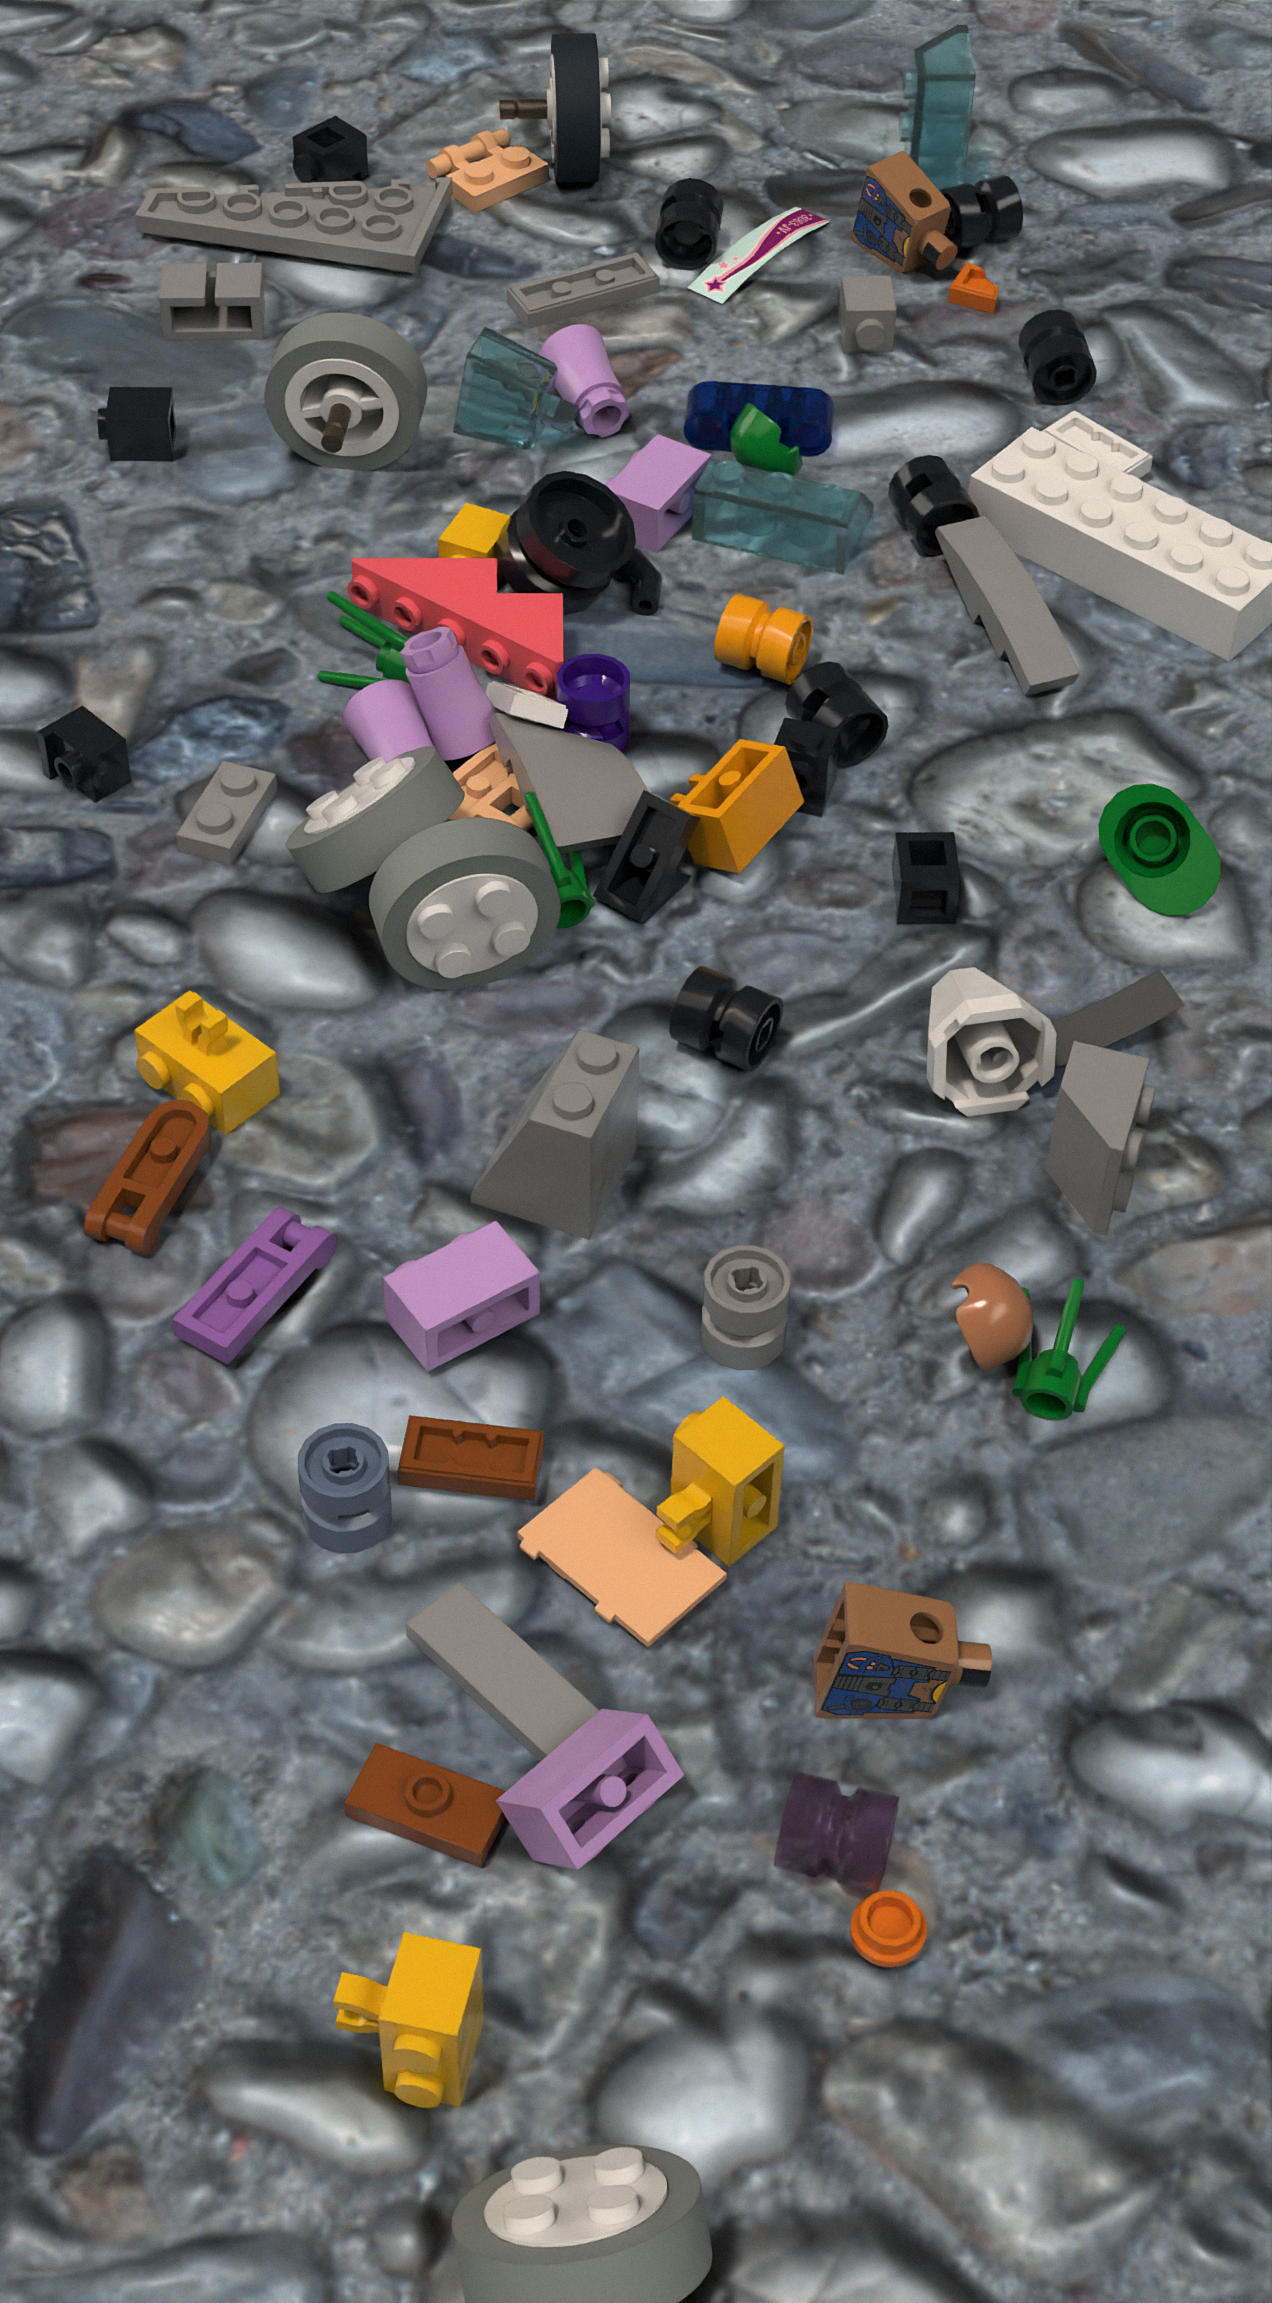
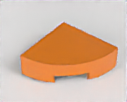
(973, 289)

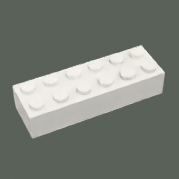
(1128, 542)

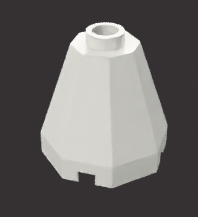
(986, 1044)

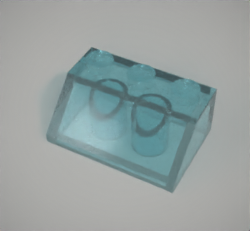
(940, 107)
(779, 516)

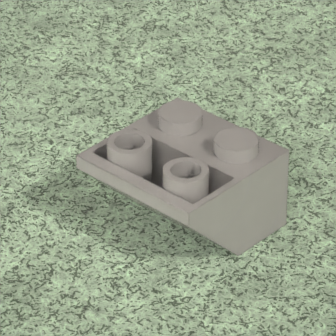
(1097, 1130)

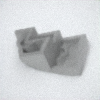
(578, 781)

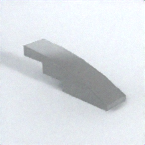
(1008, 604)

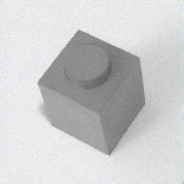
(867, 314)

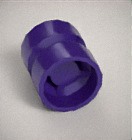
(597, 698)

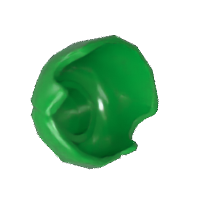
(757, 444)

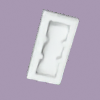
(1101, 443)
(526, 704)

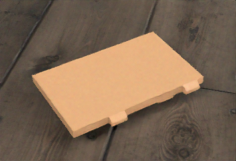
(610, 1553)

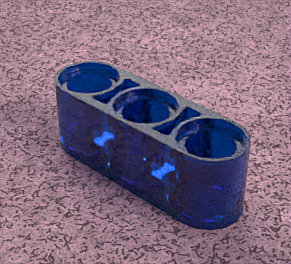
(786, 405)

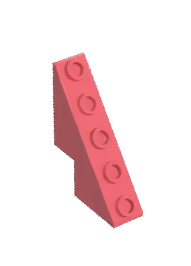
(501, 632)

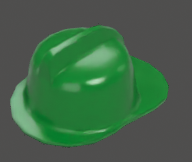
(1159, 849)

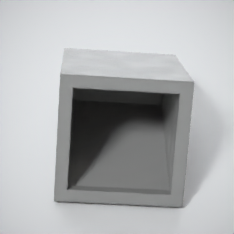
(568, 1139)

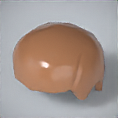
(994, 1316)

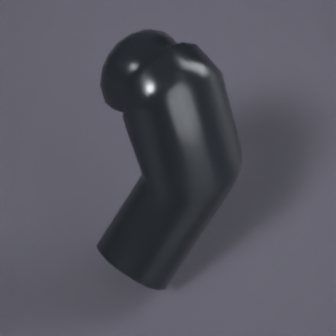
(646, 580)

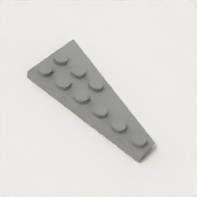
(308, 220)

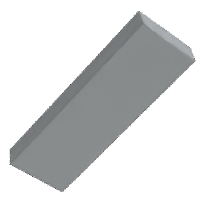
(582, 290)
(499, 1671)

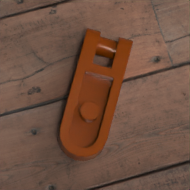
(150, 1176)

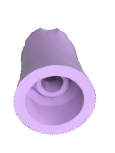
(587, 378)
(448, 694)
(386, 720)

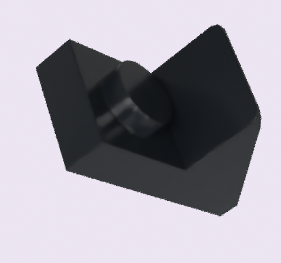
(646, 859)

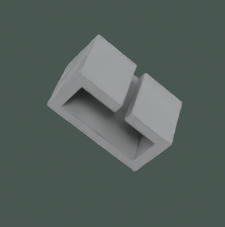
(212, 303)

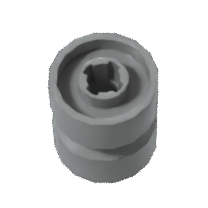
(745, 1307)

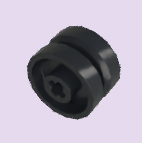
(566, 540)

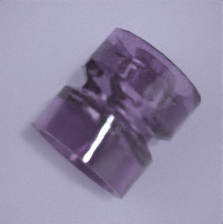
(836, 1832)

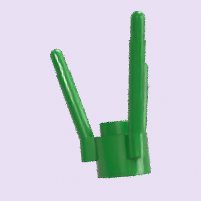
(367, 627)
(571, 885)
(1052, 1382)

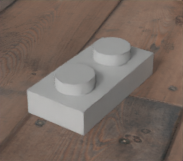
(227, 813)

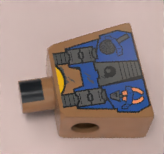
(903, 216)
(892, 1656)

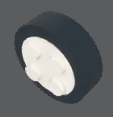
(572, 107)

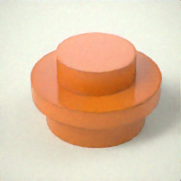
(888, 1929)

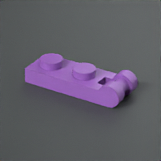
(253, 1284)

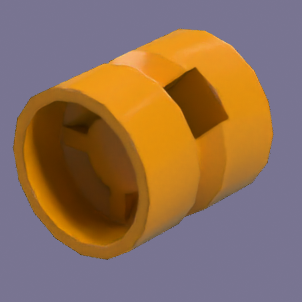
(772, 641)

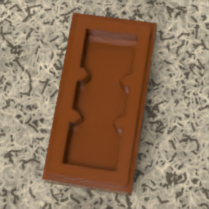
(471, 1458)
(426, 1804)

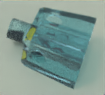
(509, 394)

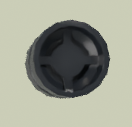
(983, 212)
(689, 224)
(1057, 357)
(929, 497)
(834, 699)
(720, 1016)

